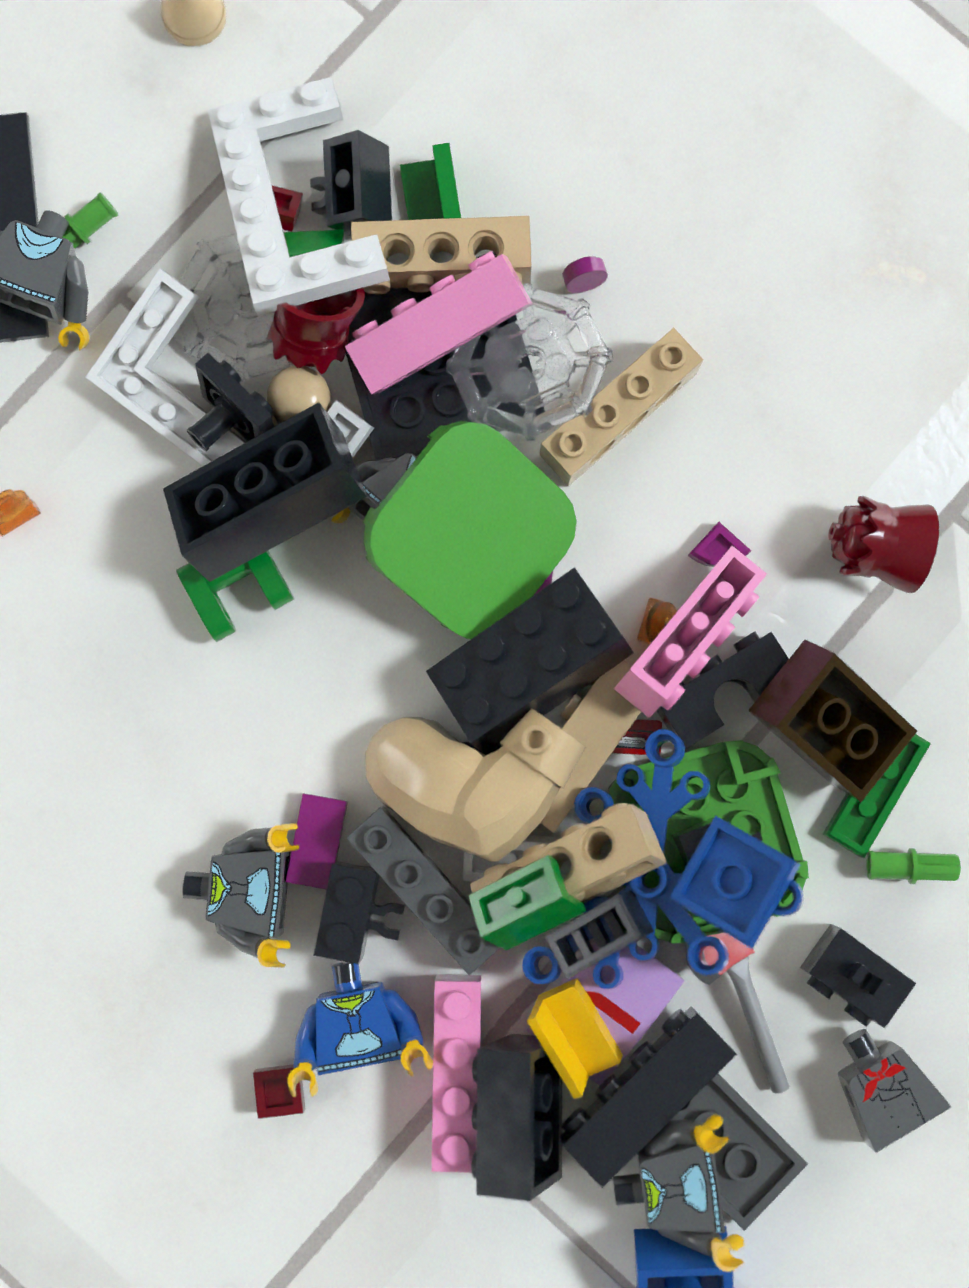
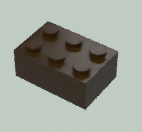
(833, 719)

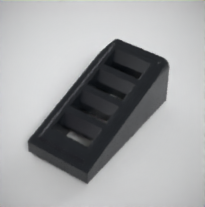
(624, 919)

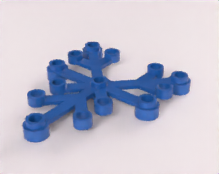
(659, 806)

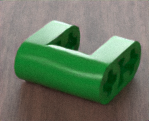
(209, 605)

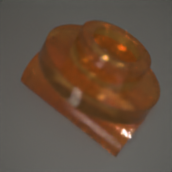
(15, 510)
(655, 618)

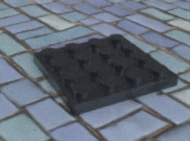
(423, 400)

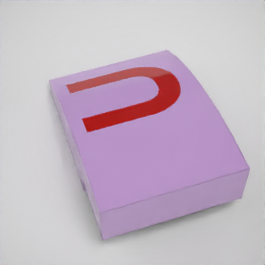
(633, 1004)

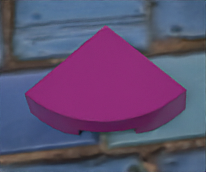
(715, 545)

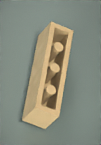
(599, 725)

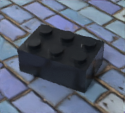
(516, 1119)

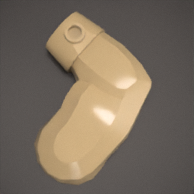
(463, 795)

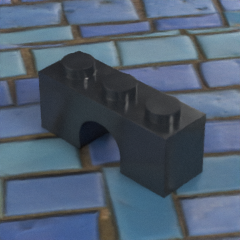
(751, 667)

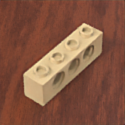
(457, 236)
(621, 406)
(632, 853)

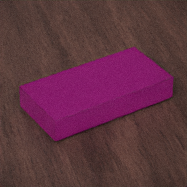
(318, 838)

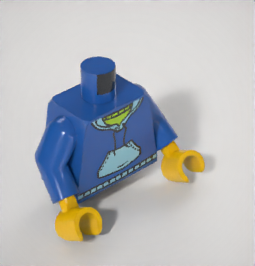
(355, 1030)

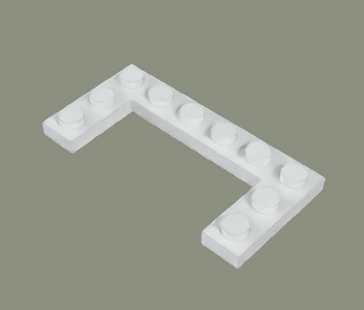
(268, 267)
(127, 375)

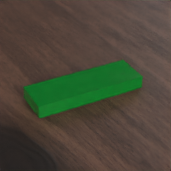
(859, 823)

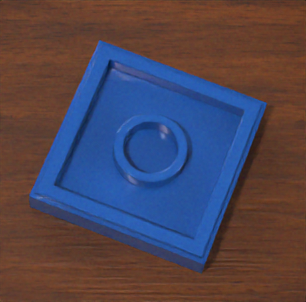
(734, 881)

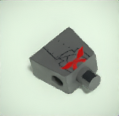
(886, 1091)

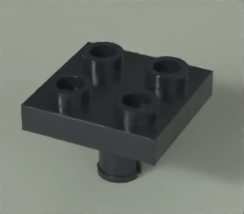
(231, 405)

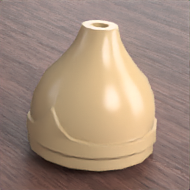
(193, 20)

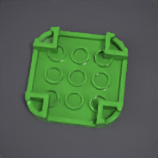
(470, 528)
(742, 792)

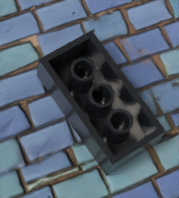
(263, 493)
(529, 661)

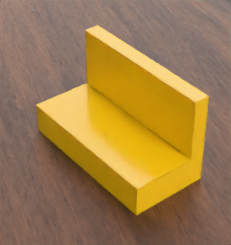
(573, 1035)

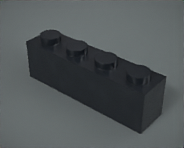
(646, 1095)

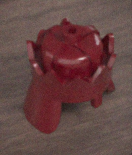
(315, 330)
(886, 542)

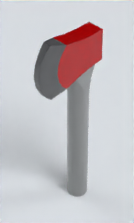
(740, 975)

